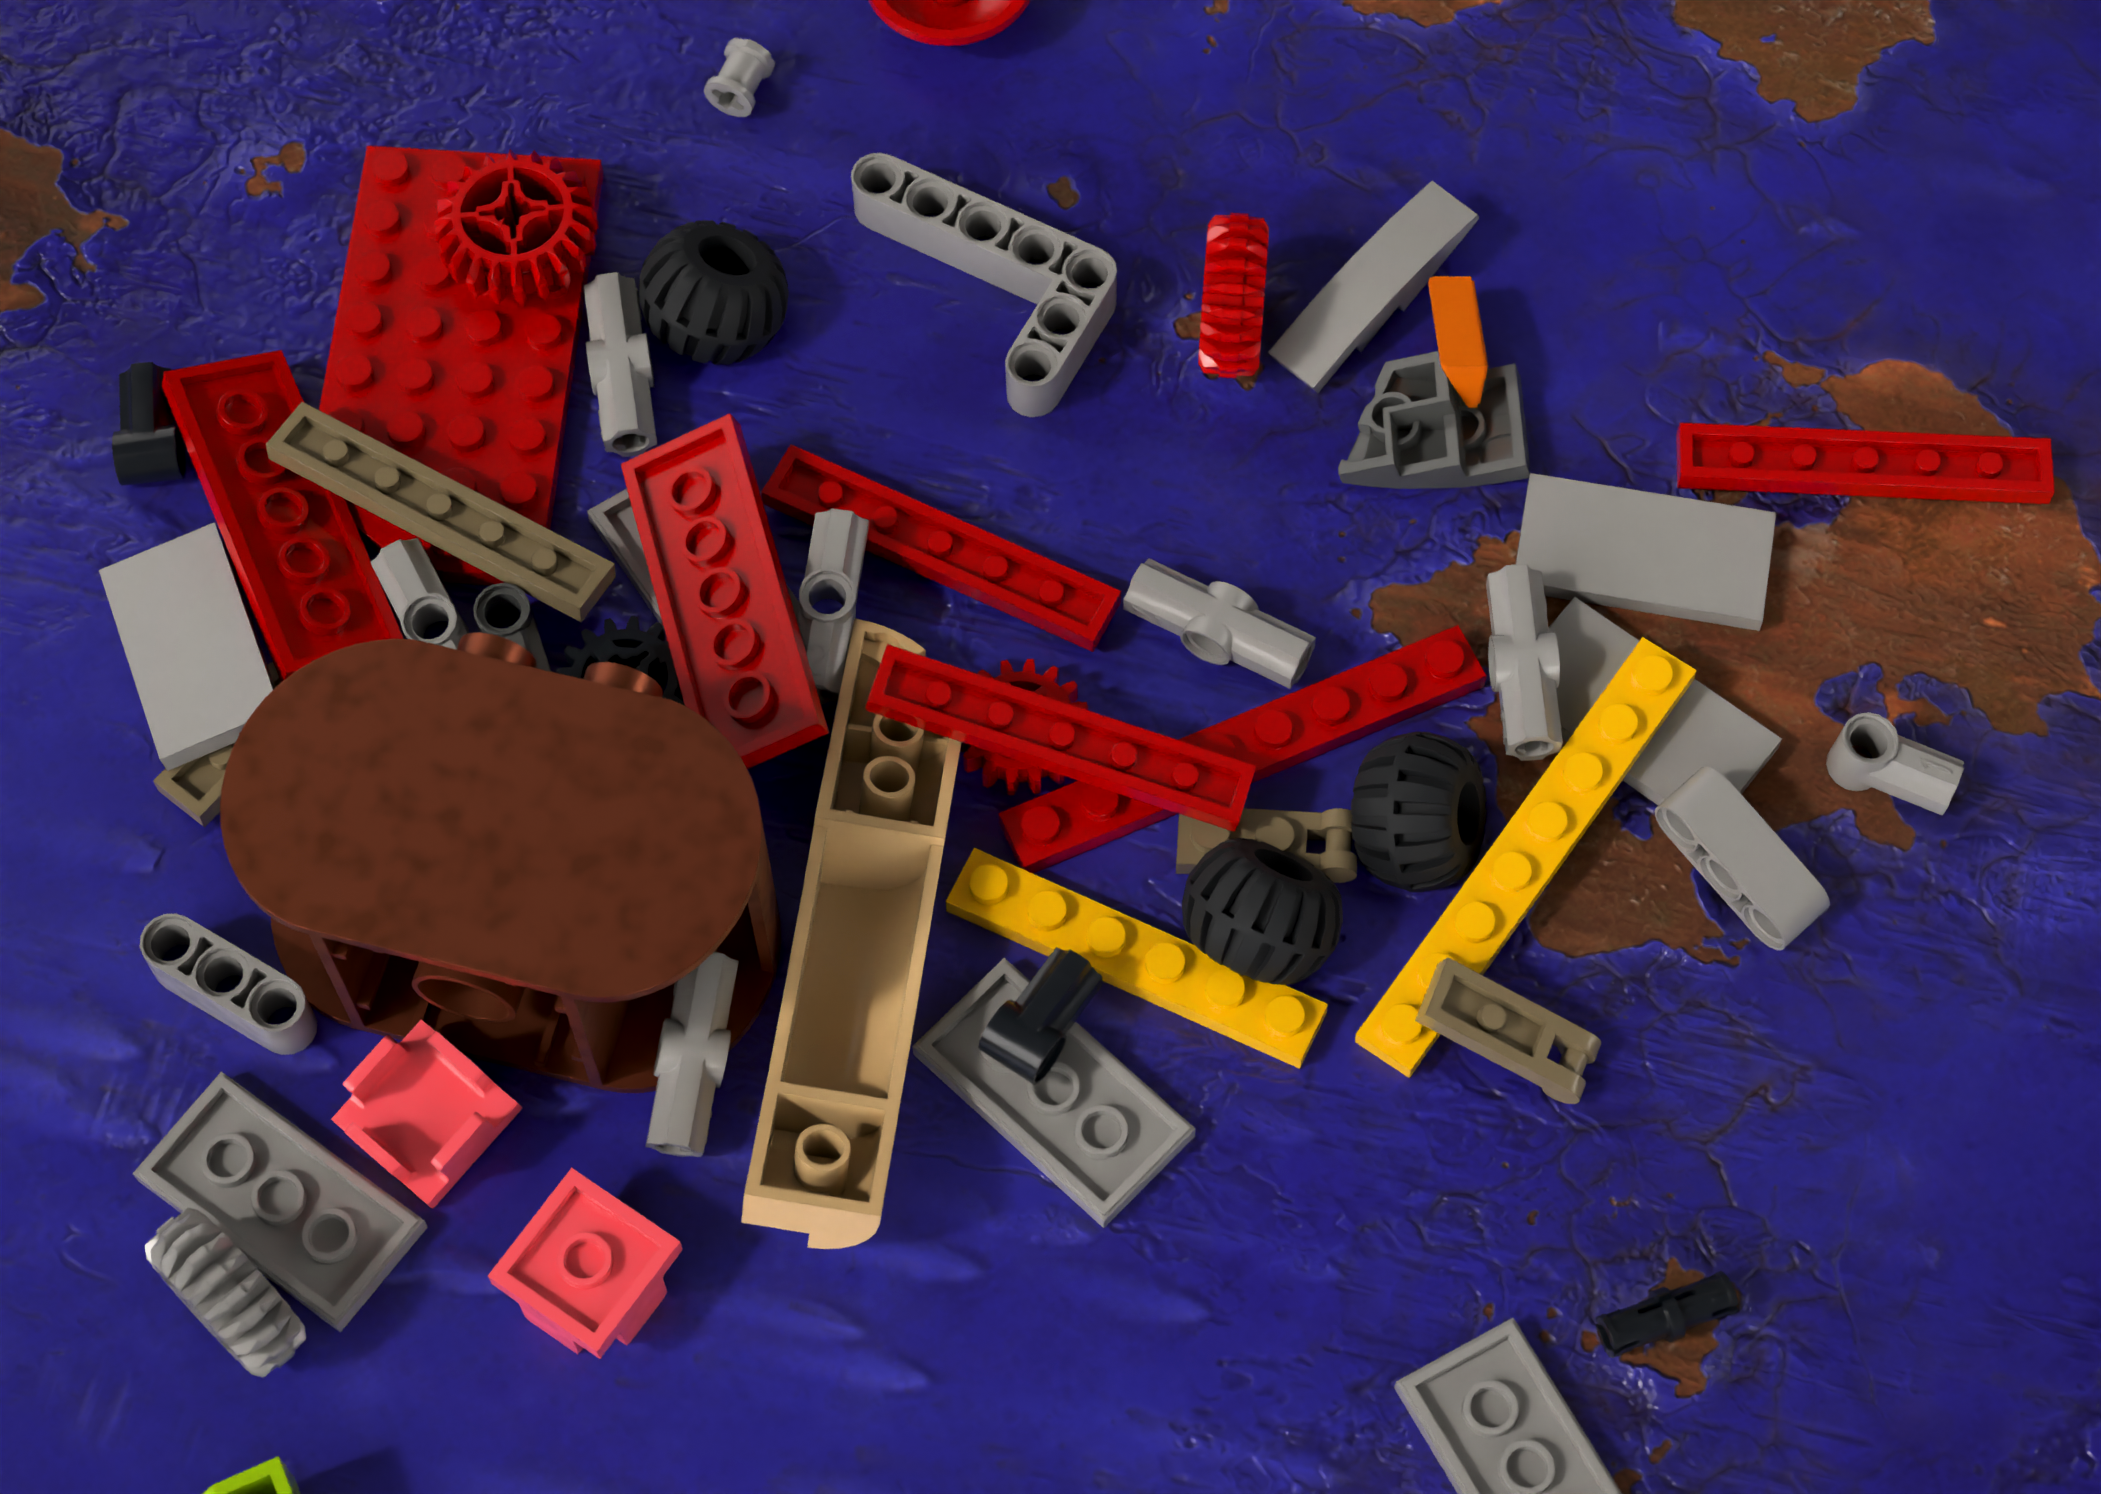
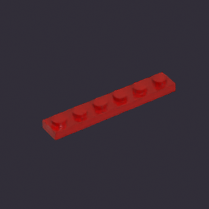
(1864, 463)
(948, 549)
(1060, 738)

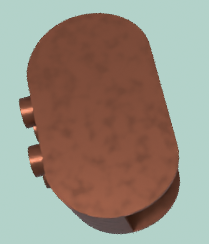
(500, 853)

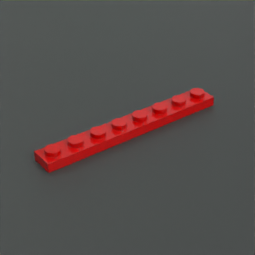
(1268, 736)

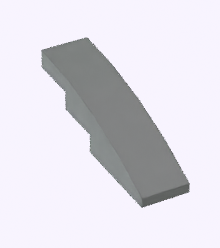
(1373, 285)

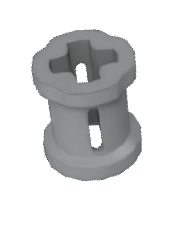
(739, 77)

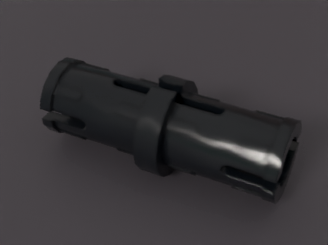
(1666, 1314)

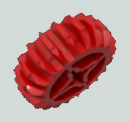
(480, 221)
(1233, 295)

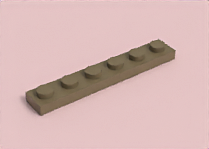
(441, 511)

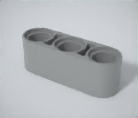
(1742, 858)
(215, 959)

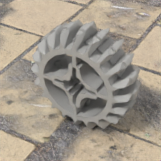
(225, 1292)

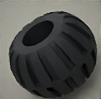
(713, 292)
(1418, 811)
(1262, 911)

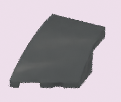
(1427, 437)

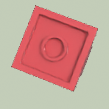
(423, 1111)
(587, 1267)

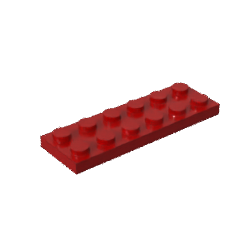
(283, 532)
(724, 591)

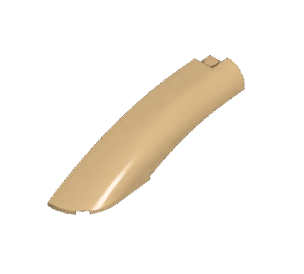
(853, 967)

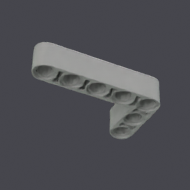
(1001, 262)

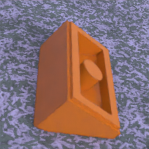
(1459, 335)

